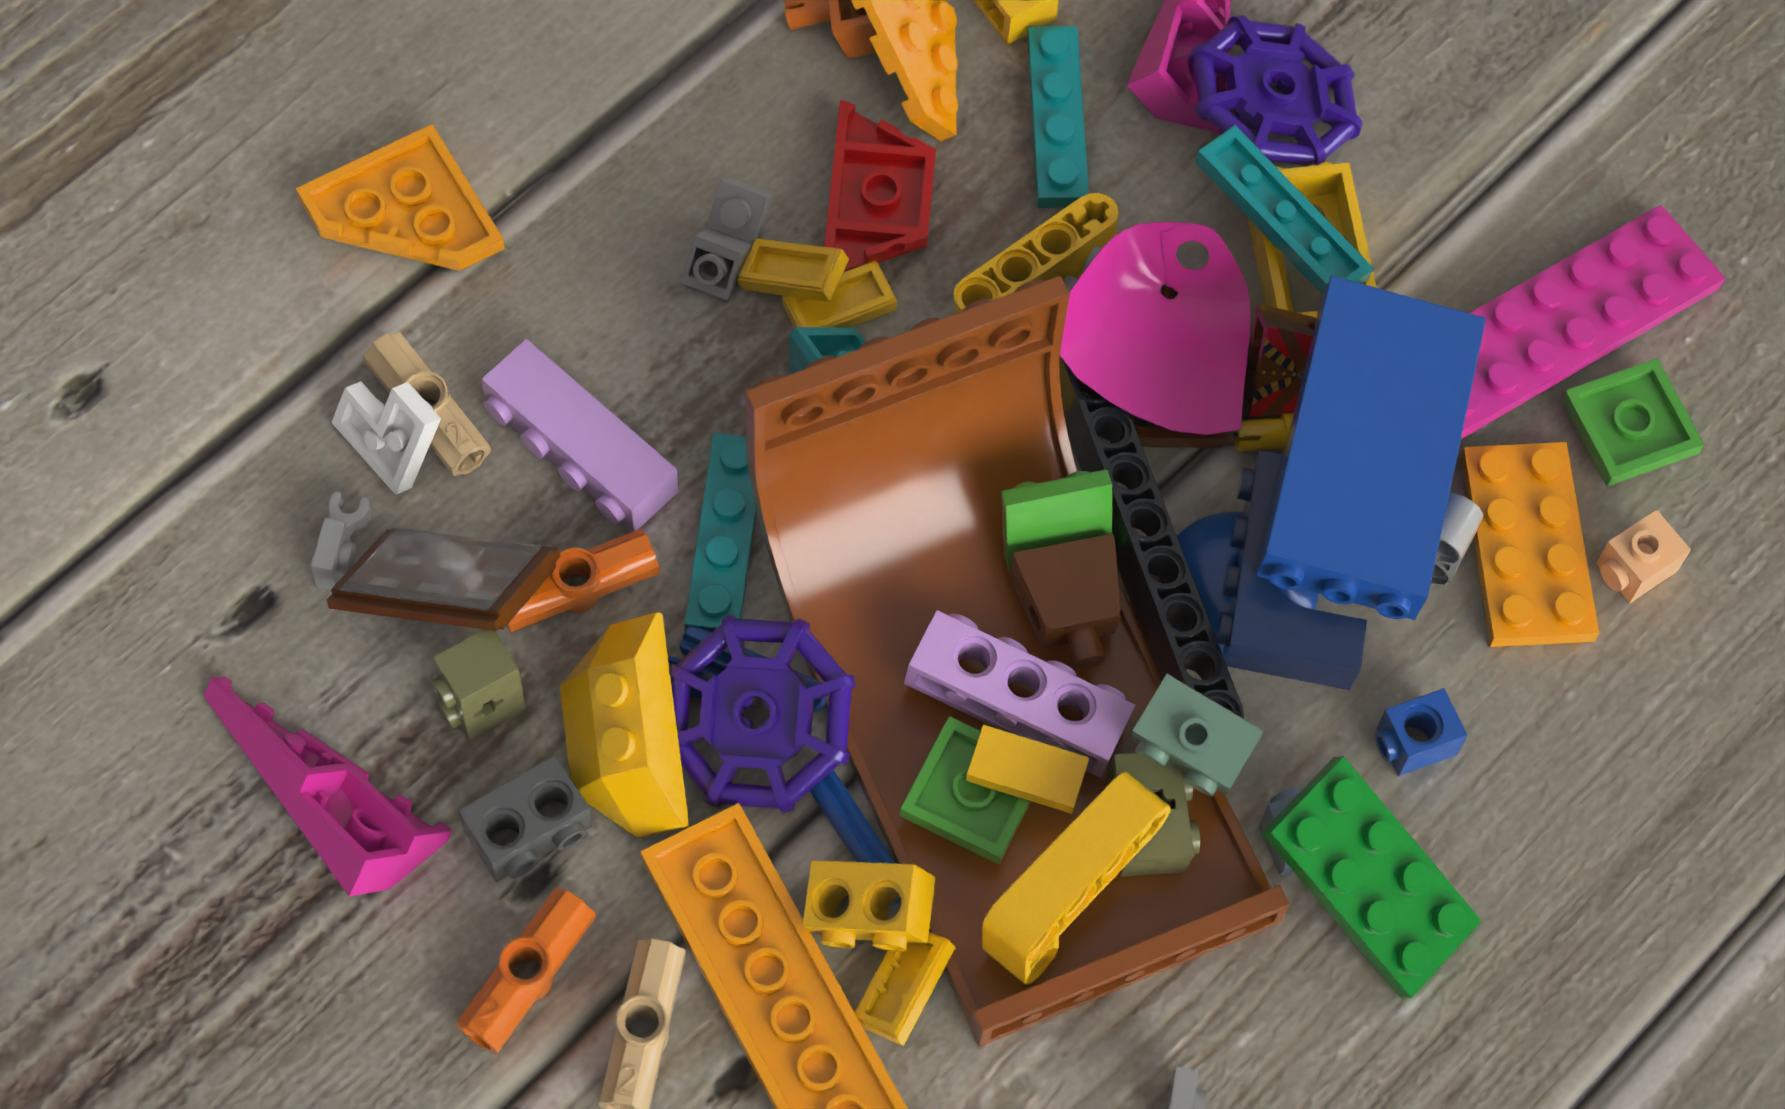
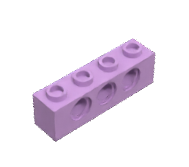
(988, 698)

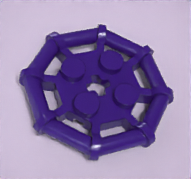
(1275, 56)
(789, 705)

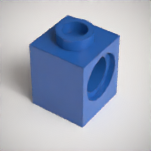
(1431, 714)

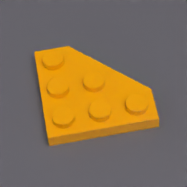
(919, 46)
(404, 204)

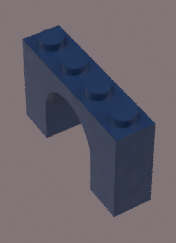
(1265, 627)

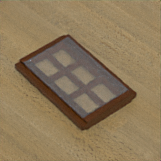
(444, 579)

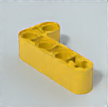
(1072, 232)
(1030, 916)

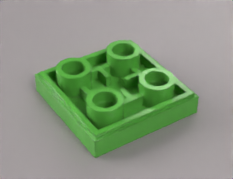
(1056, 511)

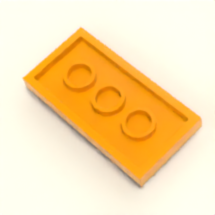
(1529, 545)

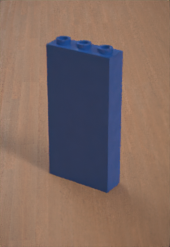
(1372, 449)

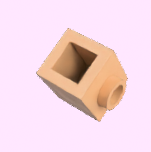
(1642, 556)

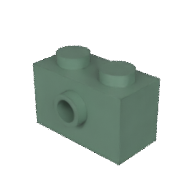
(1195, 737)

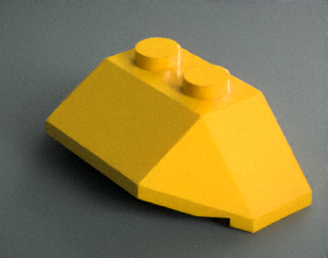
(626, 729)

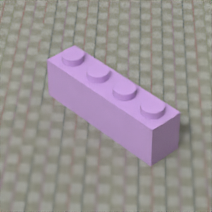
(579, 436)

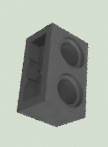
(517, 808)

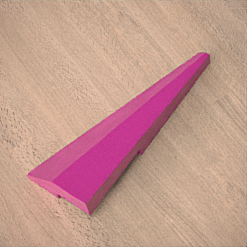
(1163, 72)
(348, 822)

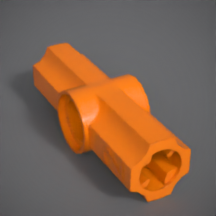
(607, 566)
(507, 999)

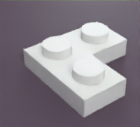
(388, 436)

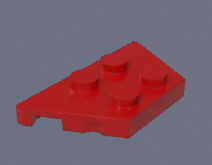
(877, 190)

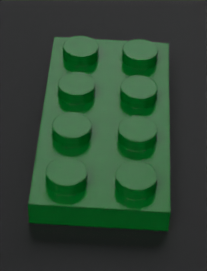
(1371, 877)

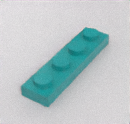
(1057, 115)
(1280, 210)
(723, 536)

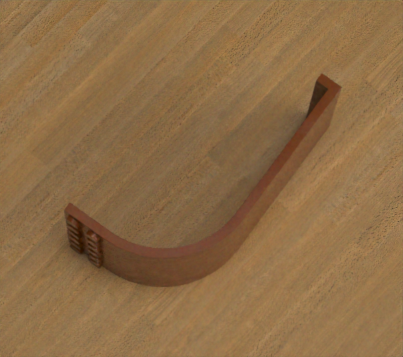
(887, 506)

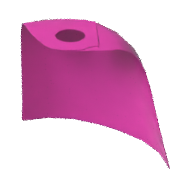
(1156, 355)

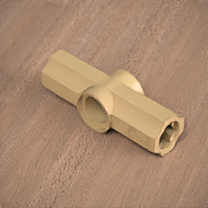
(456, 438)
(649, 995)

